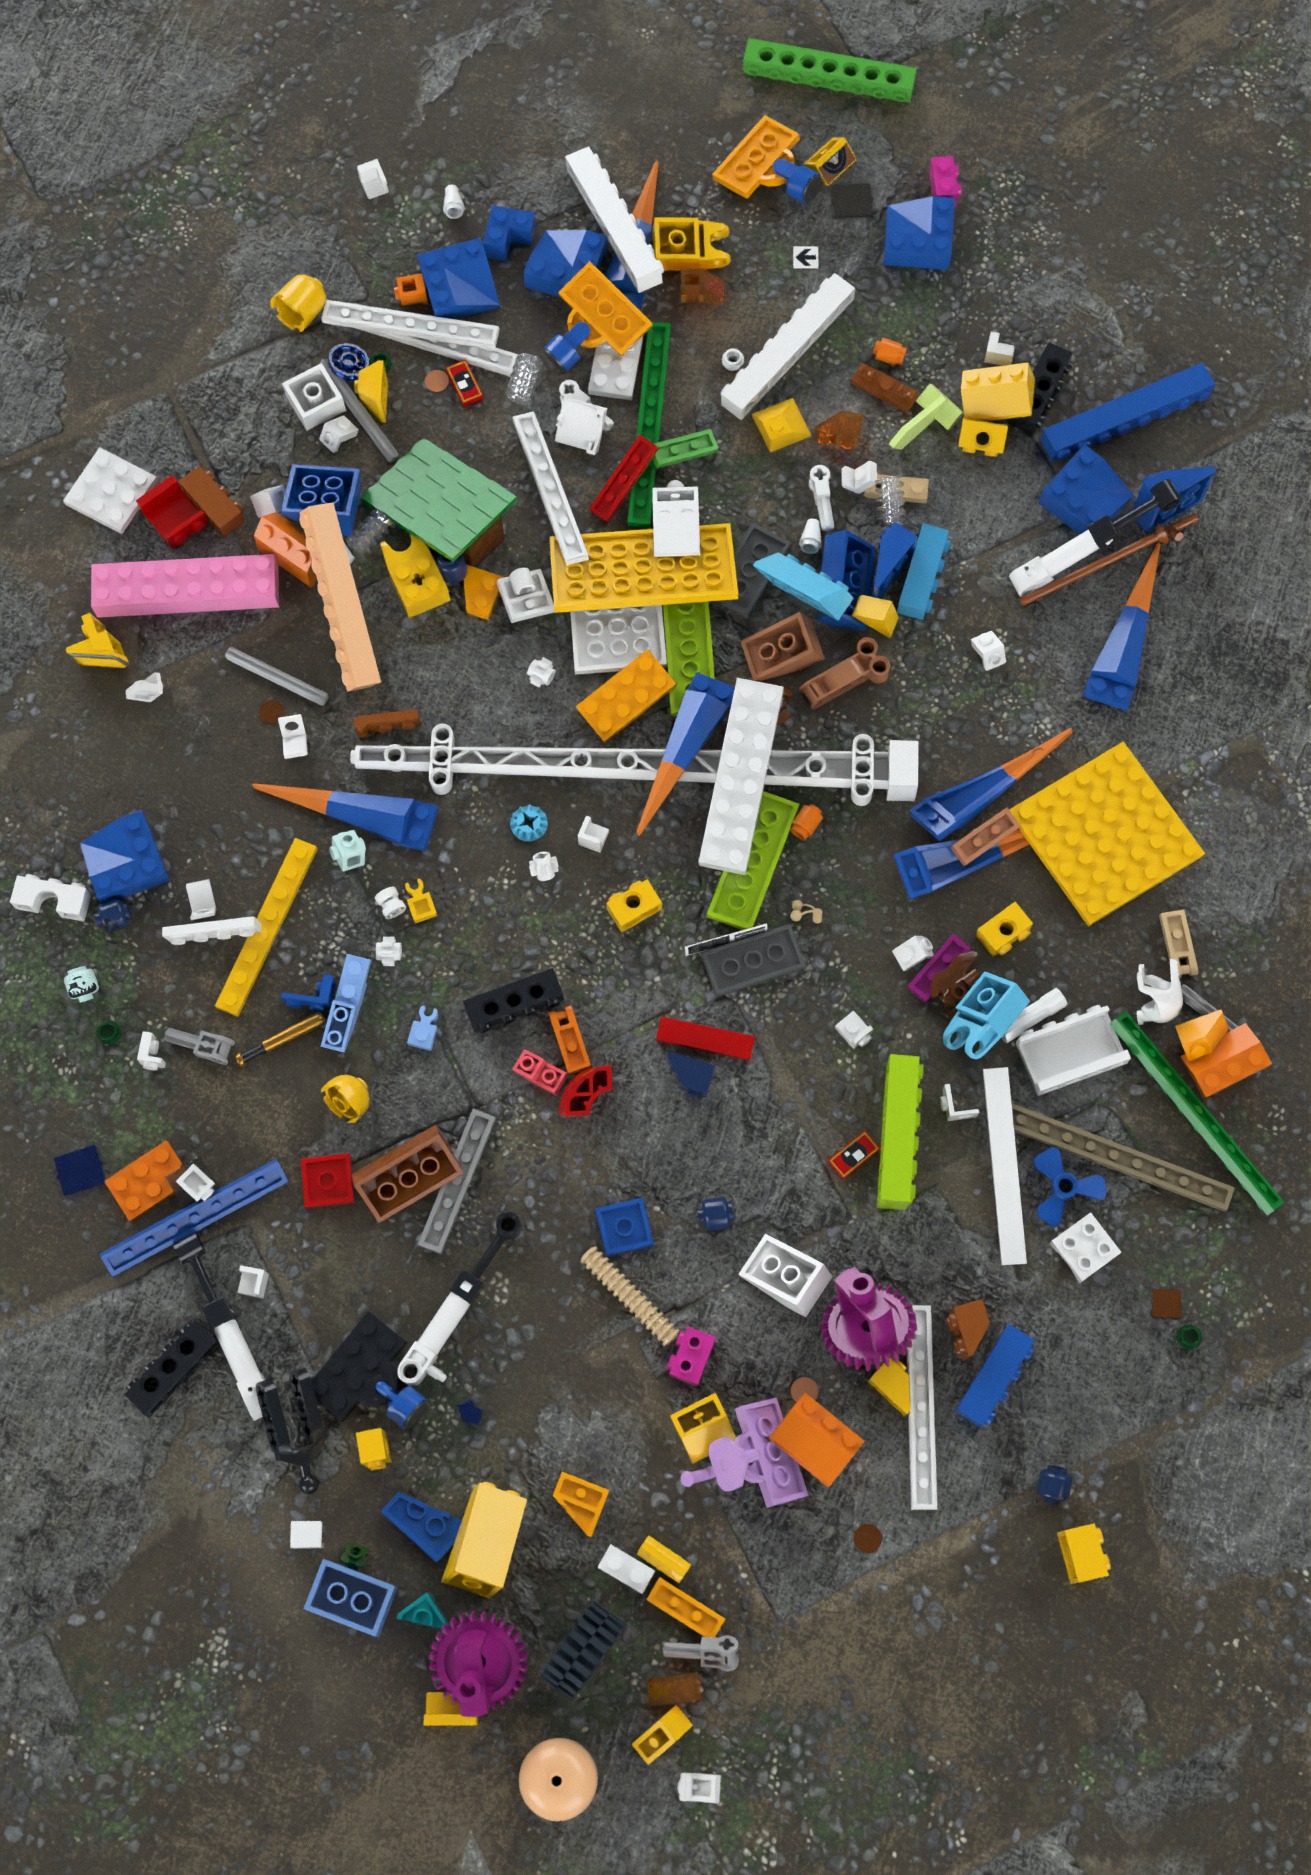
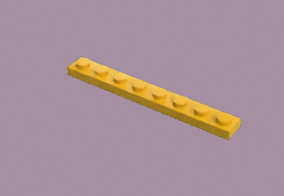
(271, 916)

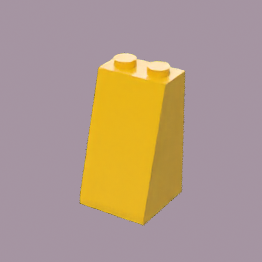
(485, 1540)

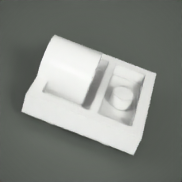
(525, 594)

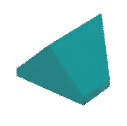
(424, 1612)

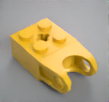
(686, 243)
(411, 569)

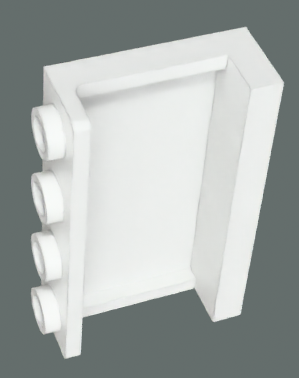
(1071, 1050)

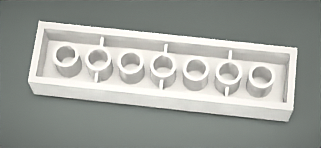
(741, 776)

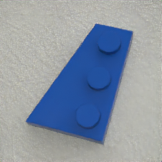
(425, 1526)

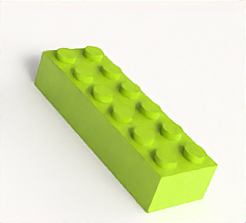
(898, 1132)

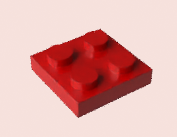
(327, 1180)

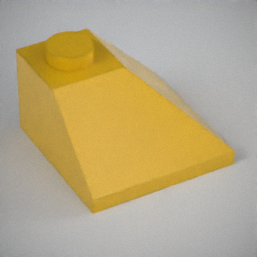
(373, 389)
(781, 425)

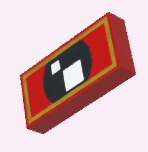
(464, 383)
(853, 1155)

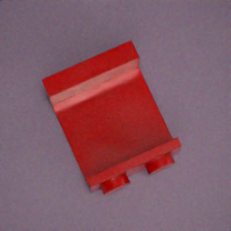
(171, 512)

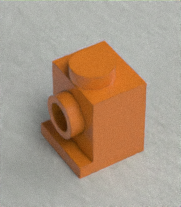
(411, 290)

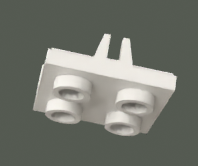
(580, 425)
(1085, 1247)

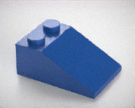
(895, 552)

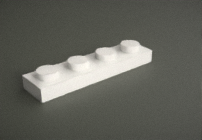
(220, 929)

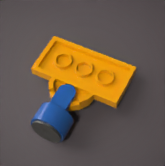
(767, 160)
(597, 317)

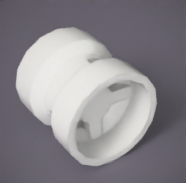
(390, 902)

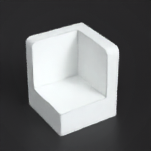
(372, 179)
(997, 352)
(268, 500)
(592, 835)
(252, 1282)
(306, 1534)

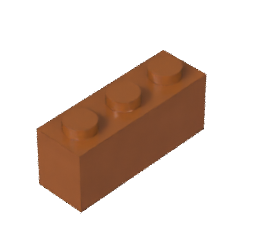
(212, 500)

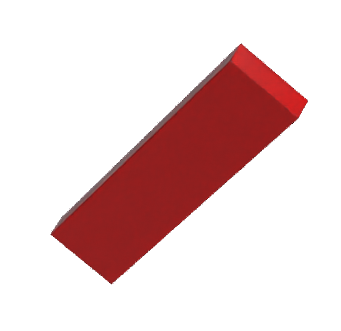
(623, 478)
(705, 1038)

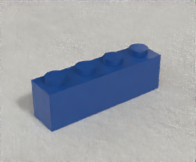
(994, 1376)

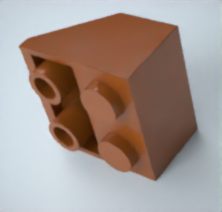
(969, 1326)

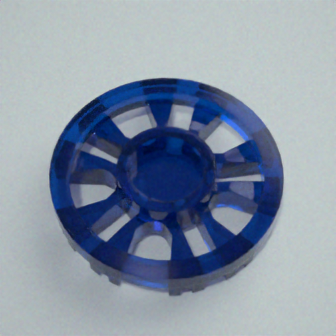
(347, 360)

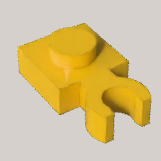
(421, 904)

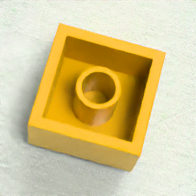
(1084, 1553)

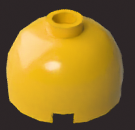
(347, 1097)

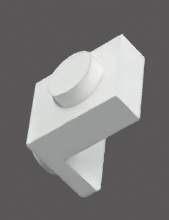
(337, 431)
(989, 649)
(913, 952)
(196, 1183)
(699, 1787)

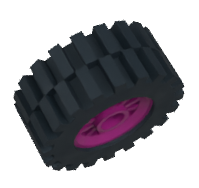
(583, 1650)

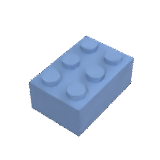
(350, 1598)

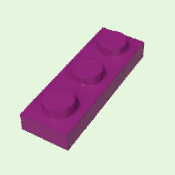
(939, 962)

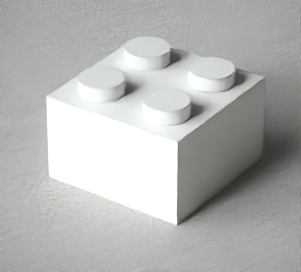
(314, 396)

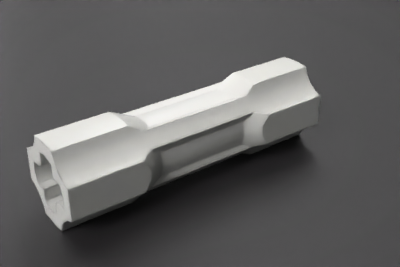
(1036, 1012)

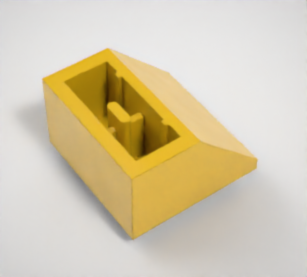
(701, 1425)

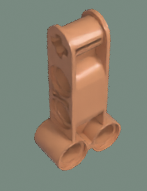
(847, 675)

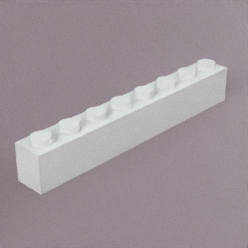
(614, 219)
(787, 346)

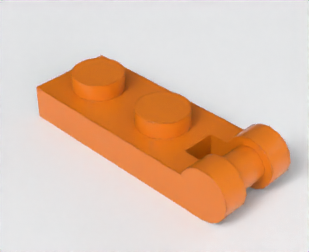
(570, 1040)

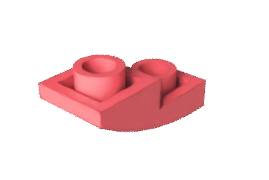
(540, 1072)

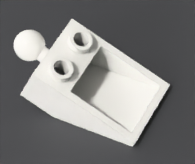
(676, 520)

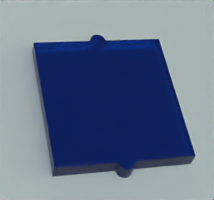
(79, 1170)

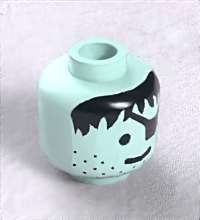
(81, 983)

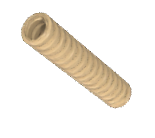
(626, 1292)

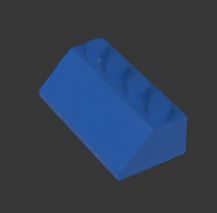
(850, 562)

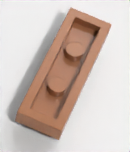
(985, 836)

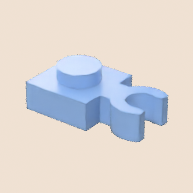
(422, 1032)

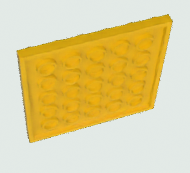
(1106, 833)

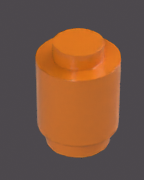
(889, 351)
(806, 821)

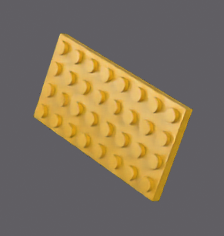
(626, 573)

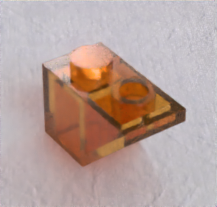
(701, 286)
(840, 430)

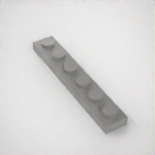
(453, 1193)

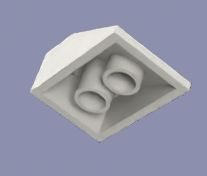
(786, 1275)

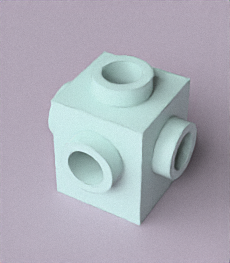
(348, 850)

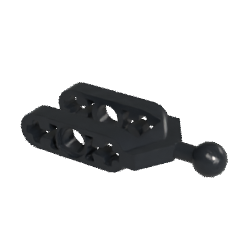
(277, 1429)

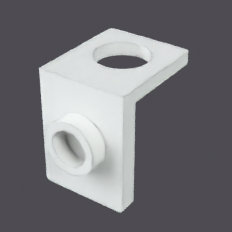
(293, 740)
(201, 899)
(947, 1105)

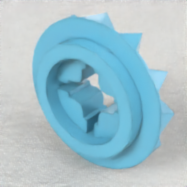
(524, 832)

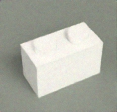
(626, 1569)

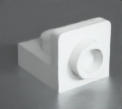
(860, 478)
(146, 689)
(854, 1030)
(147, 1049)

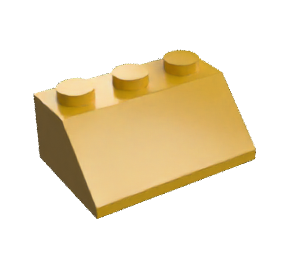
(998, 392)

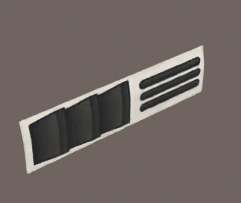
(719, 941)

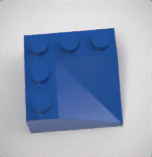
(920, 233)
(561, 256)
(458, 280)
(1189, 483)
(324, 485)
(1085, 491)
(124, 858)

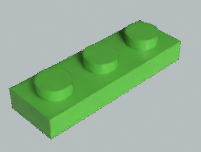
(685, 448)

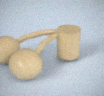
(796, 915)

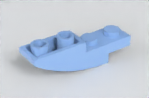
(347, 1003)

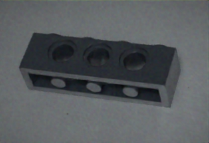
(1053, 359)
(521, 989)
(150, 1402)

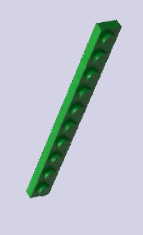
(650, 419)
(1197, 1113)

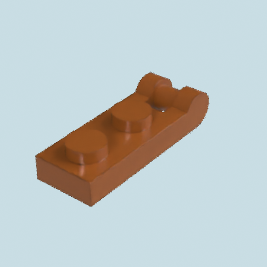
(386, 722)

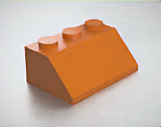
(288, 544)
(1233, 1059)
(816, 1440)

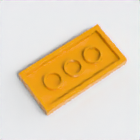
(626, 696)

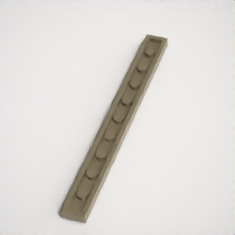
(1122, 1158)

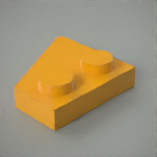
(480, 592)
(581, 1500)

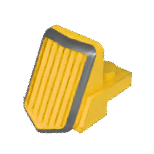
(100, 648)

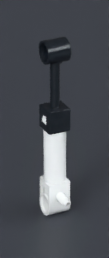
(1098, 536)
(462, 1295)
(224, 1324)

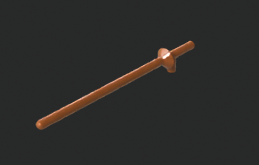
(1160, 534)

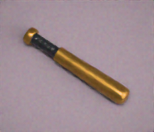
(298, 1029)

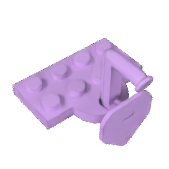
(753, 1458)

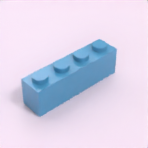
(923, 571)

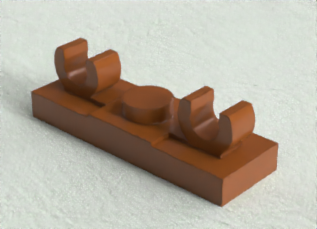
(885, 388)

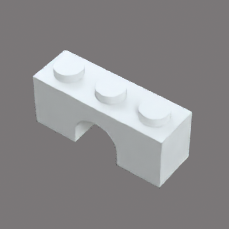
(31, 892)

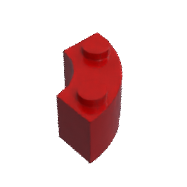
(584, 1089)

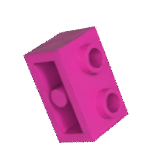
(943, 177)
(691, 1356)

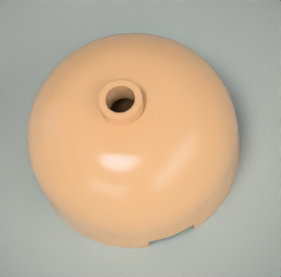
(578, 1775)

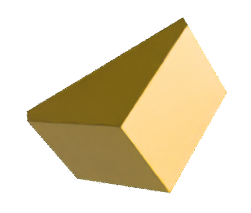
(877, 614)

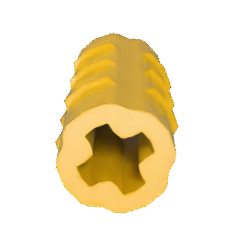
(664, 1559)

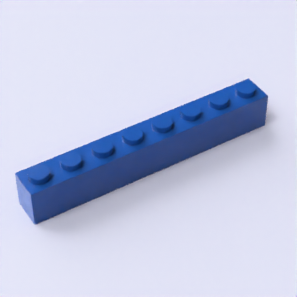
(1127, 412)

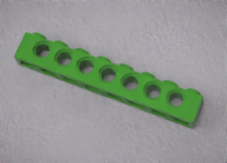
(829, 70)

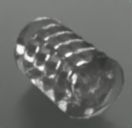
(523, 378)
(890, 499)
(368, 533)

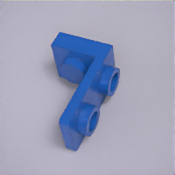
(325, 991)

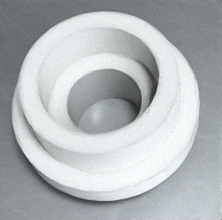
(732, 354)

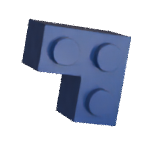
(507, 226)

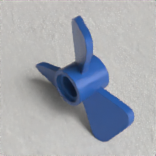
(1051, 1166)

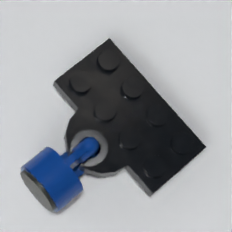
(365, 1374)

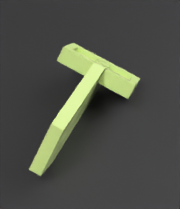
(936, 407)

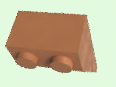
(782, 648)

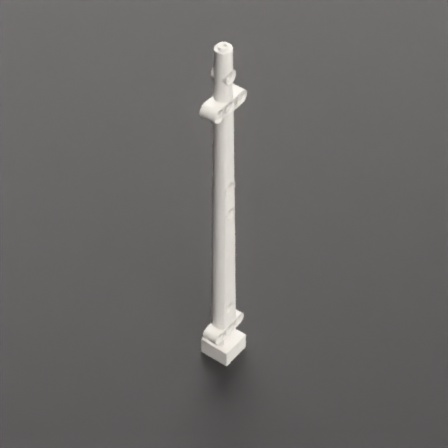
(886, 770)

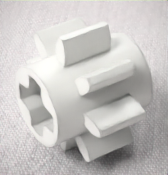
(541, 672)
(543, 866)
(388, 951)

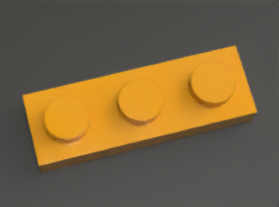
(685, 1609)

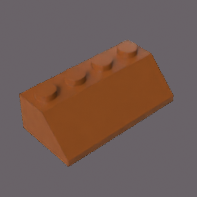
(407, 1173)

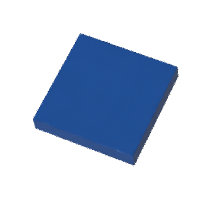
(624, 1227)

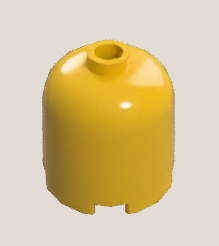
(299, 301)

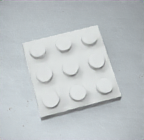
(110, 490)

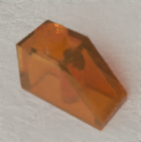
(674, 1689)

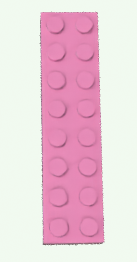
(185, 585)

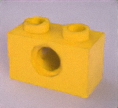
(969, 430)
(628, 917)
(1011, 918)
(373, 1448)

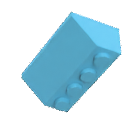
(805, 584)

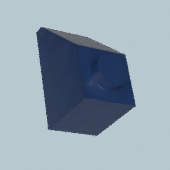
(691, 1074)

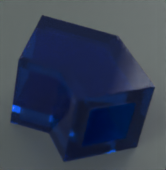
(469, 1413)

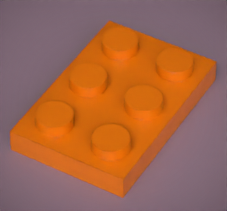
(143, 1182)

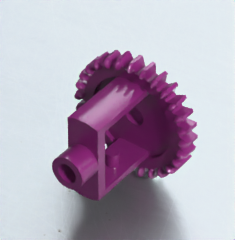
(866, 1322)
(465, 1674)

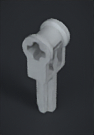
(205, 1045)
(710, 1651)

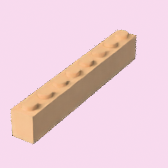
(339, 597)

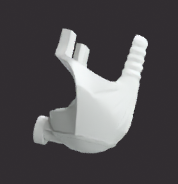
(1166, 996)

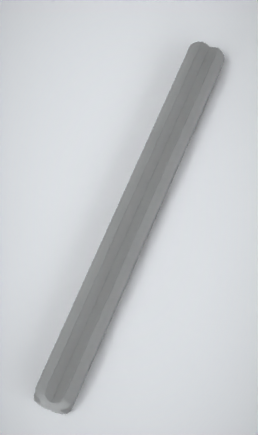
(362, 415)

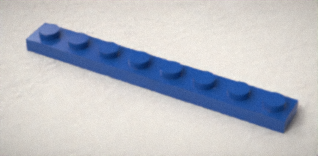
(193, 1217)

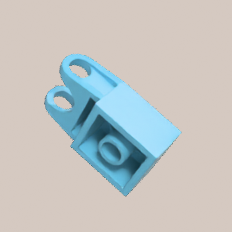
(985, 1014)

